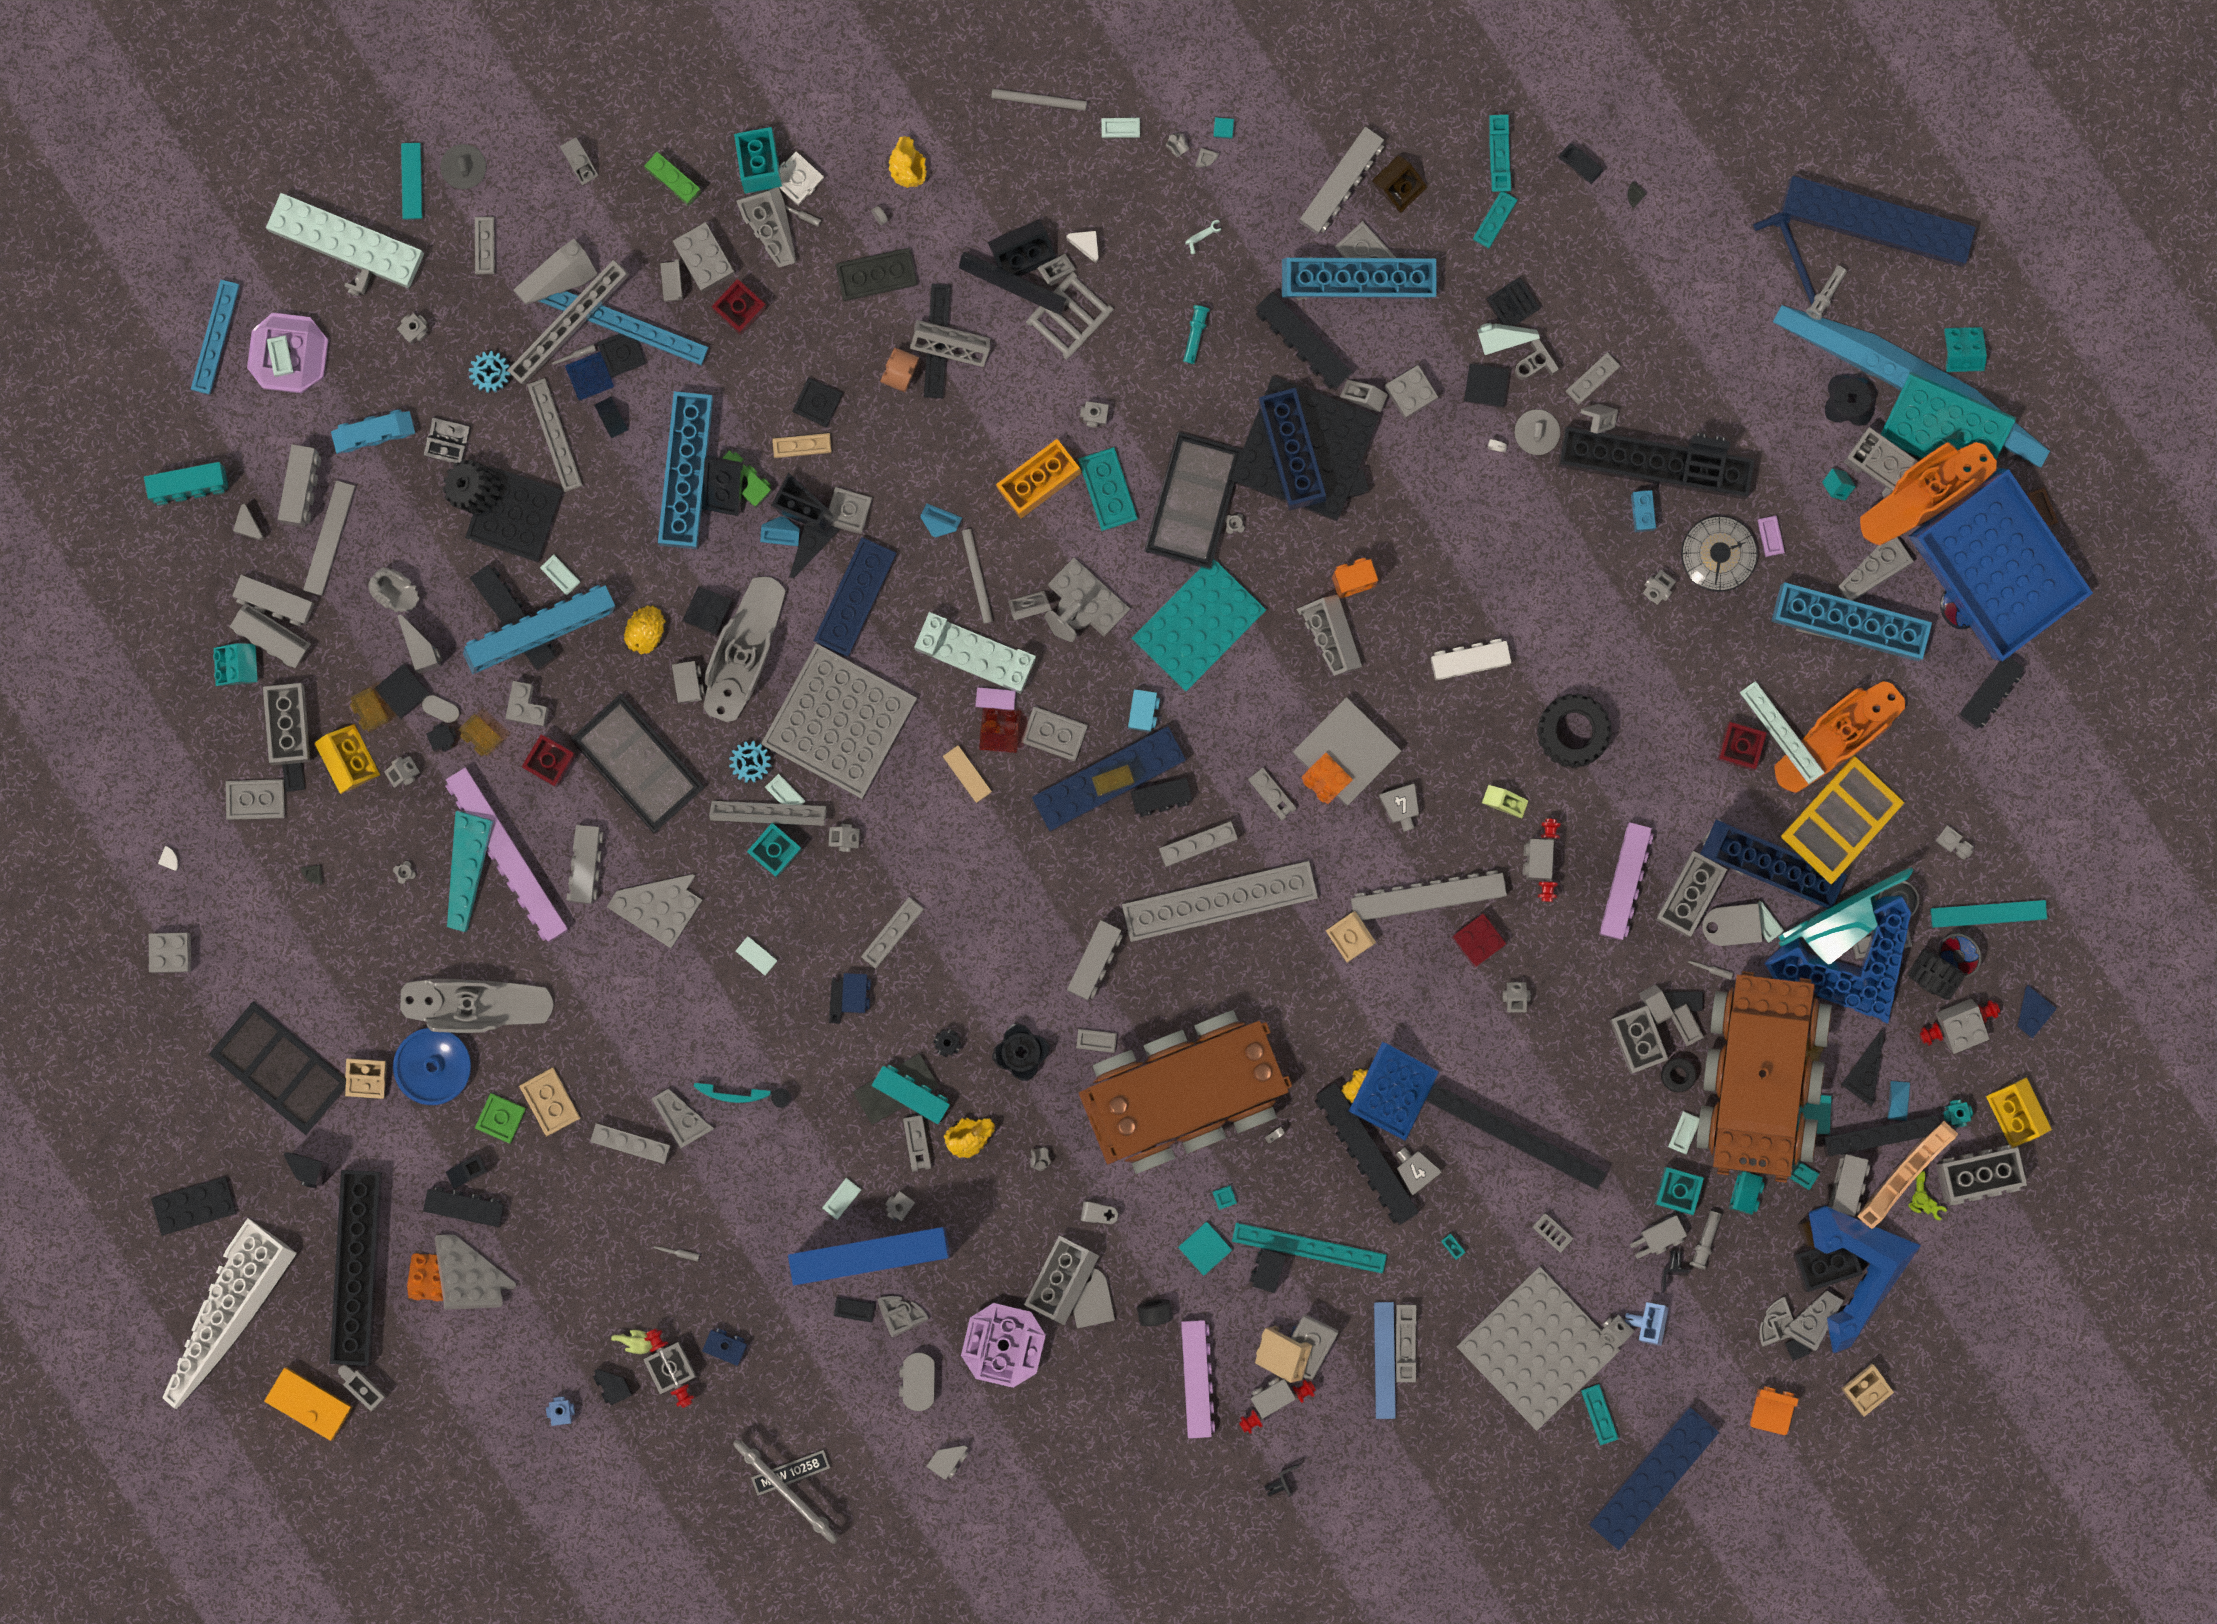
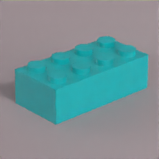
(185, 483)

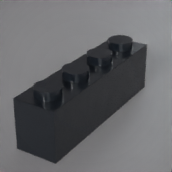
(1990, 693)
(463, 1207)

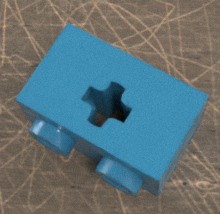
(1643, 511)

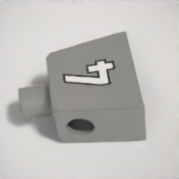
(1401, 805)
(1416, 1170)

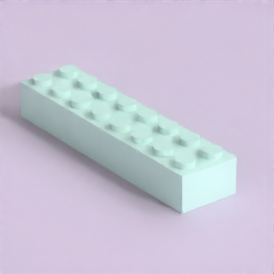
(344, 240)

